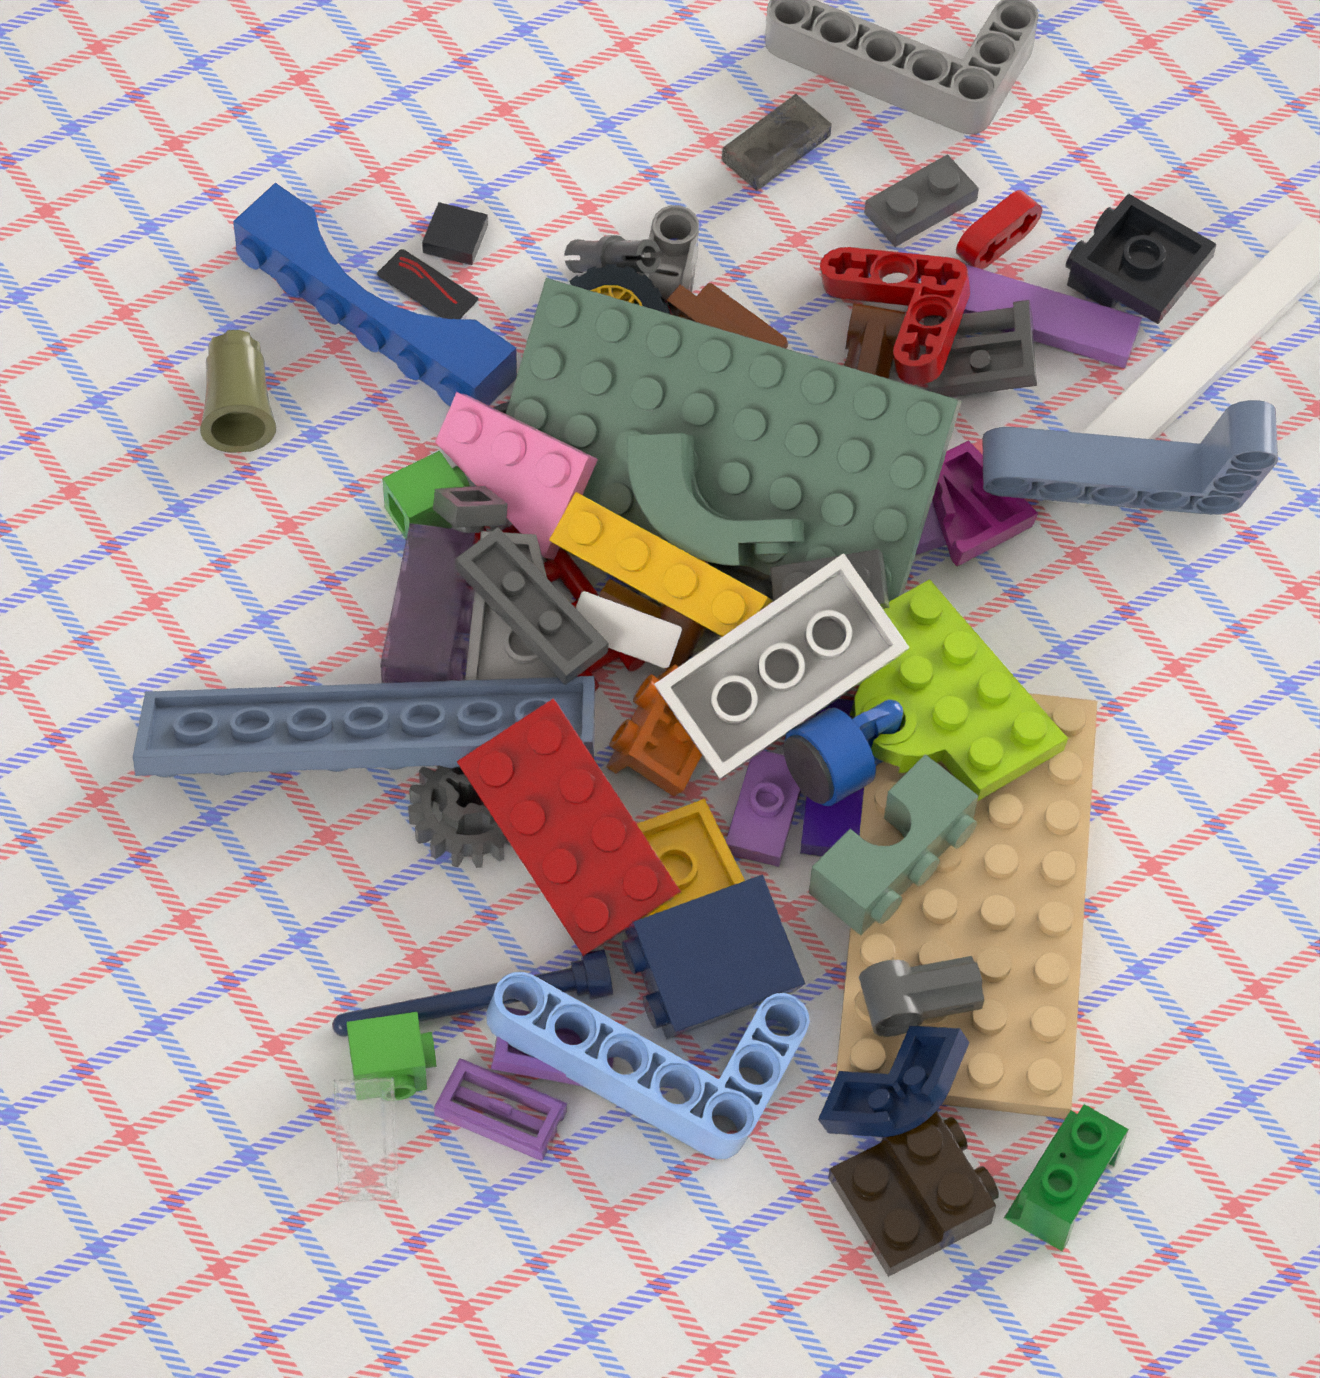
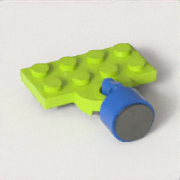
(934, 700)

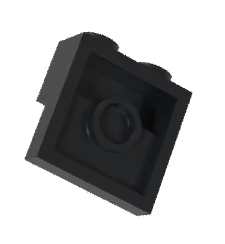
(1138, 259)

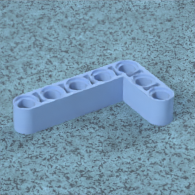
(652, 1064)

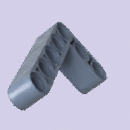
(1137, 471)

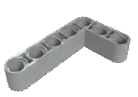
(902, 70)

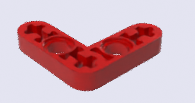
(847, 277)

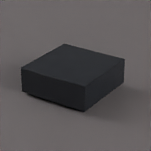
(455, 233)

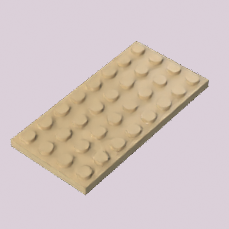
(1014, 907)

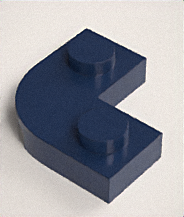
(903, 1098)

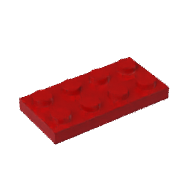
(569, 827)

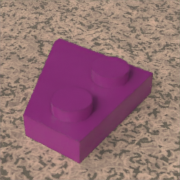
(968, 514)

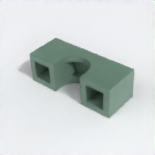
(867, 880)

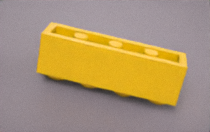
(655, 567)

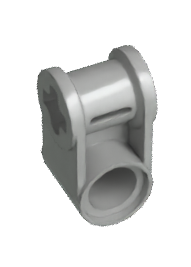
(677, 256)

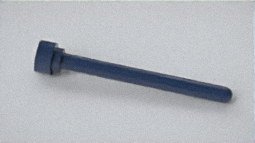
(585, 976)

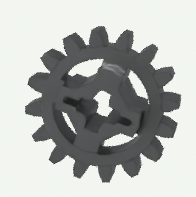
(465, 822)

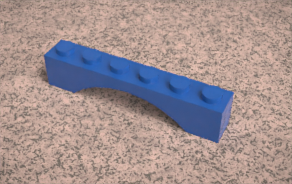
(446, 354)

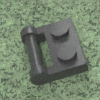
(992, 360)

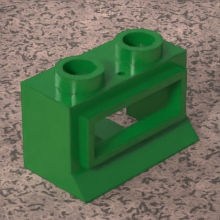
(1067, 1175)

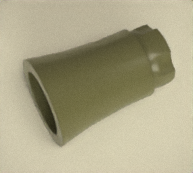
(236, 395)

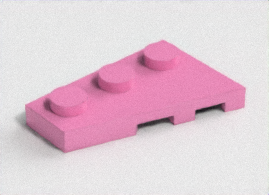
(517, 464)

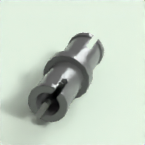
(613, 250)

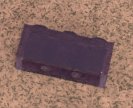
(428, 609)

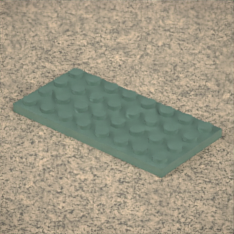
(767, 425)

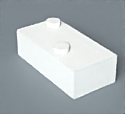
(781, 666)

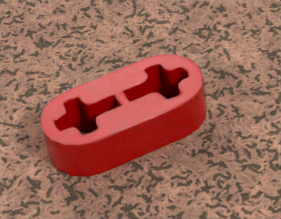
(999, 230)

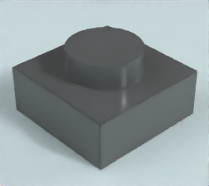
(470, 508)

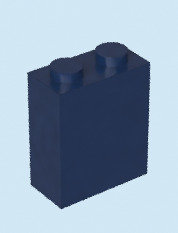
(711, 957)

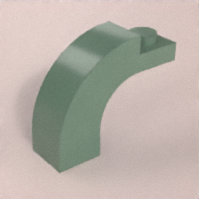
(671, 501)

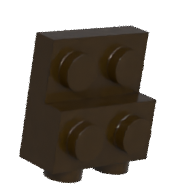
(915, 1193)

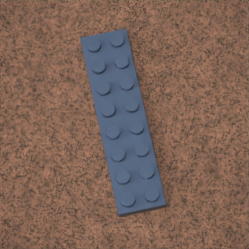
(342, 724)

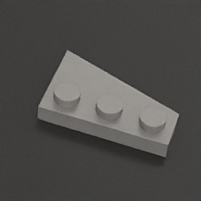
(493, 646)

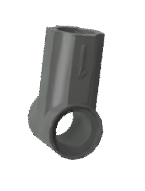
(908, 995)

